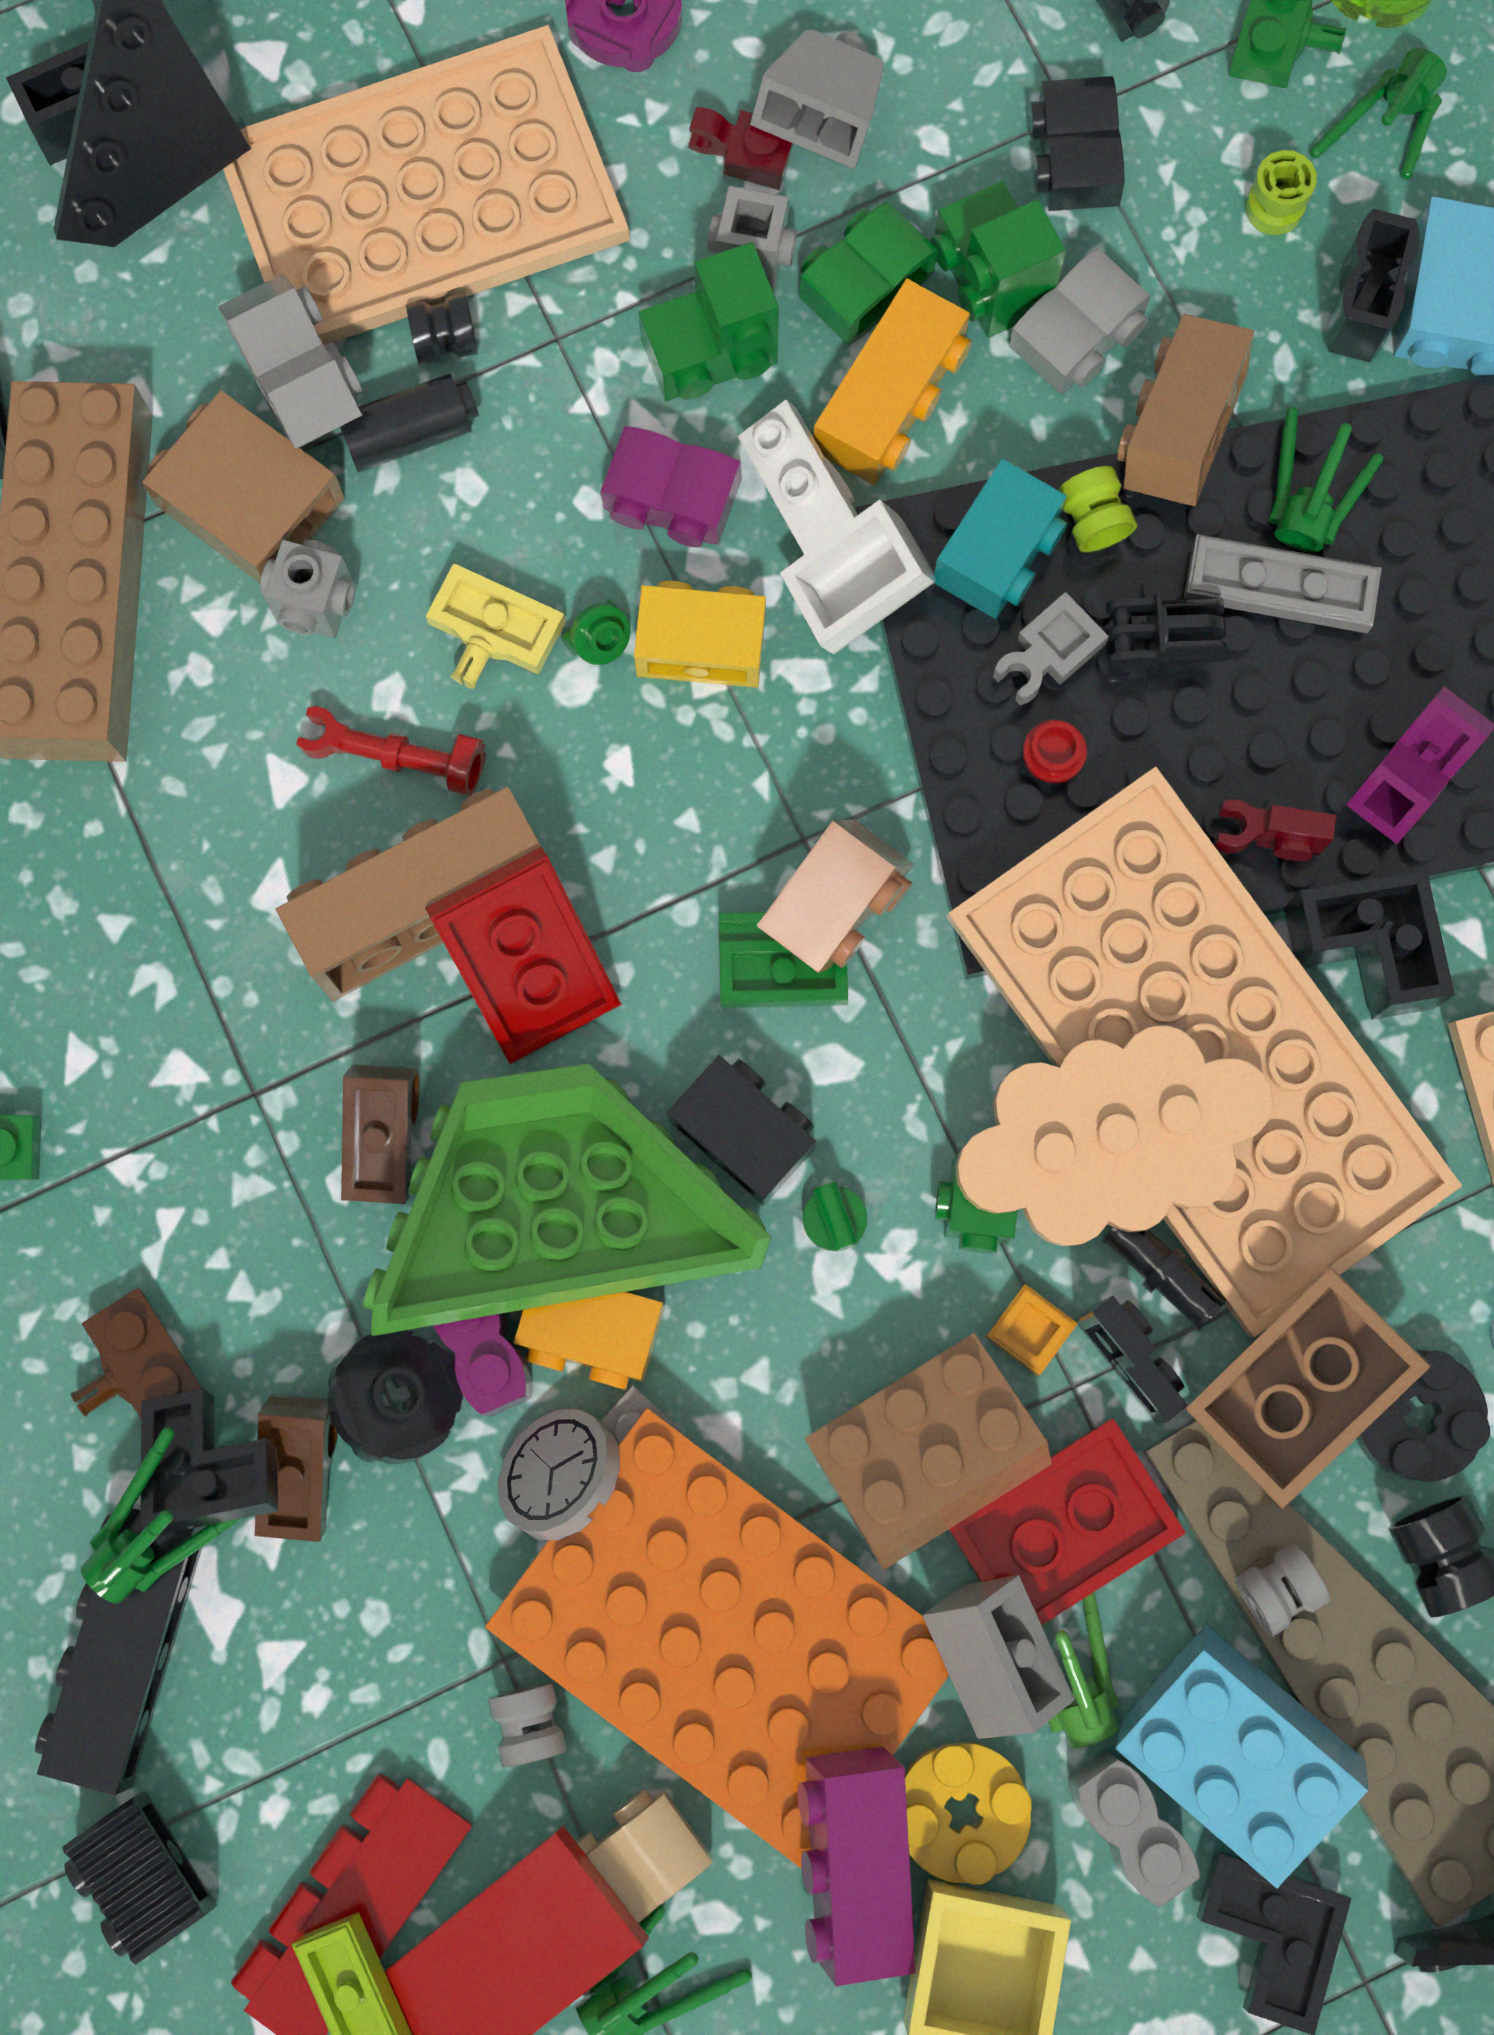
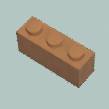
(1185, 409)

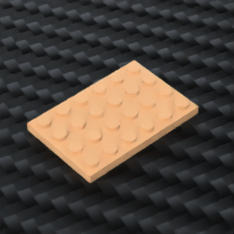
(427, 185)

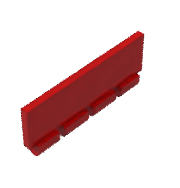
(373, 1875)

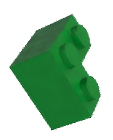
(998, 255)
(714, 332)

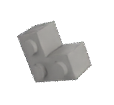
(298, 376)

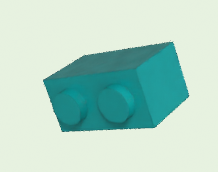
(1000, 539)

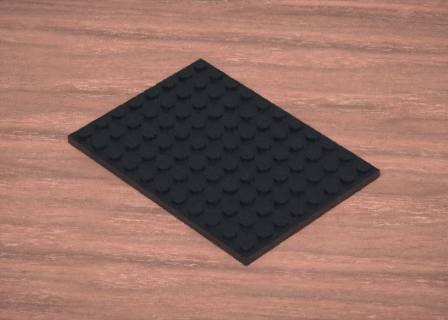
(1279, 723)

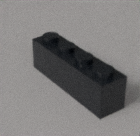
(115, 1675)

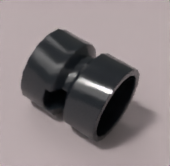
(1448, 1554)

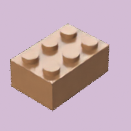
(1308, 1387)
(929, 1450)

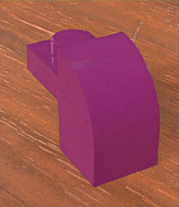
(1420, 765)

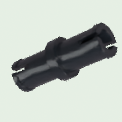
(1166, 1274)

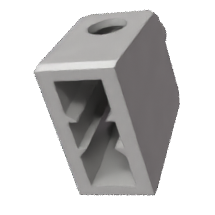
(821, 95)

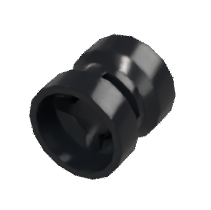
(441, 329)

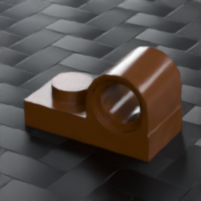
(377, 1131)
(304, 1451)

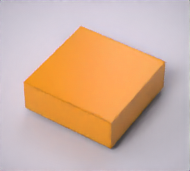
(1031, 1330)

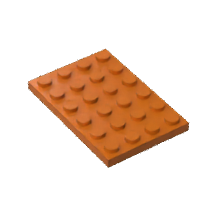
(721, 1633)

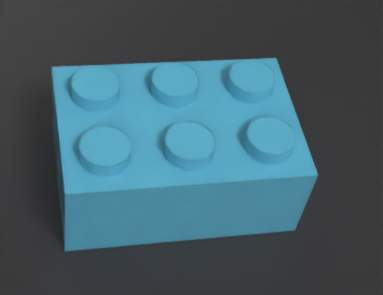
(1242, 1756)

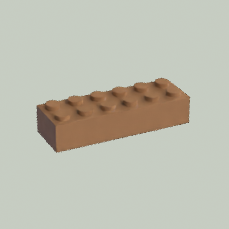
(71, 568)

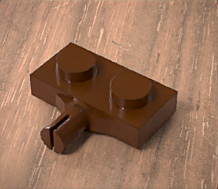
(135, 1355)

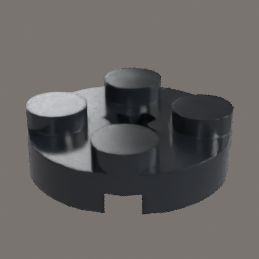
(377, 1430)
(1456, 1431)

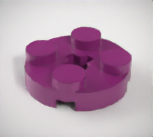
(625, 40)

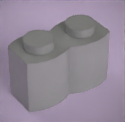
(1081, 322)
(1139, 1840)

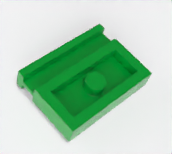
(766, 974)

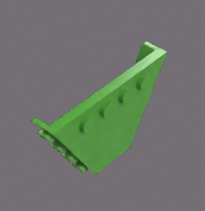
(551, 1198)

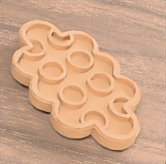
(1114, 1136)

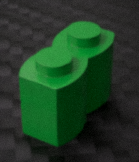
(865, 270)

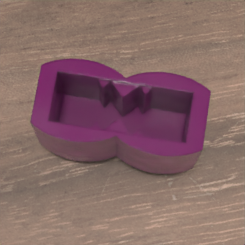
(670, 487)
(487, 1364)

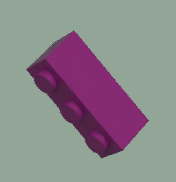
(857, 1866)

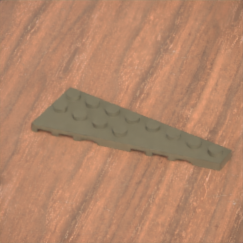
(1361, 1676)

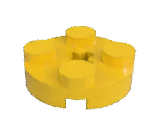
(1003, 1803)

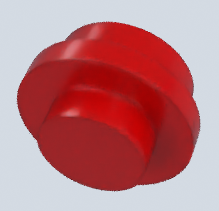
(1054, 751)

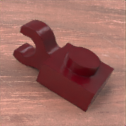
(747, 150)
(1288, 831)

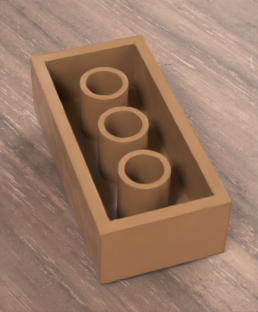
(376, 909)

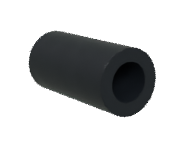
(409, 421)

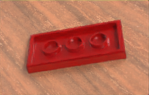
(518, 1948)

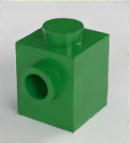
(975, 1228)

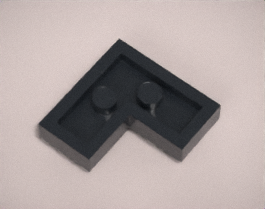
(1122, 1340)
(195, 1478)
(1296, 1931)

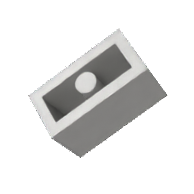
(998, 1658)

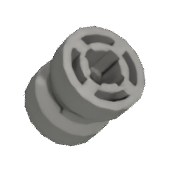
(1282, 1589)
(525, 1708)

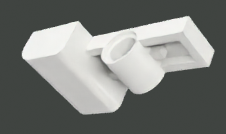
(852, 563)

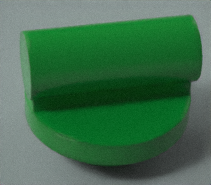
(598, 634)
(834, 1218)

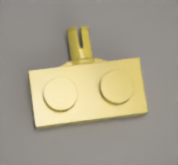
(493, 624)

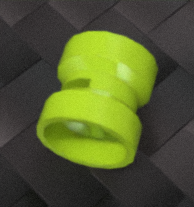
(1280, 192)
(1097, 509)

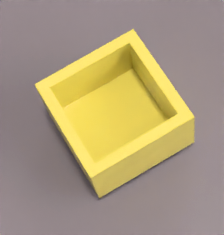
(985, 1964)

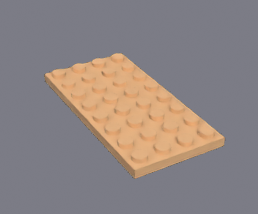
(1149, 927)

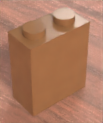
(241, 485)

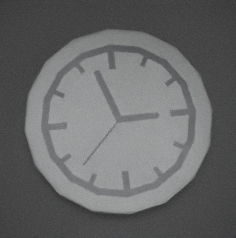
(558, 1474)

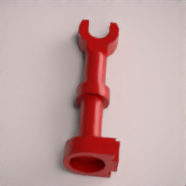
(460, 767)

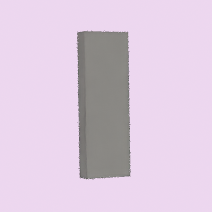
(1283, 583)

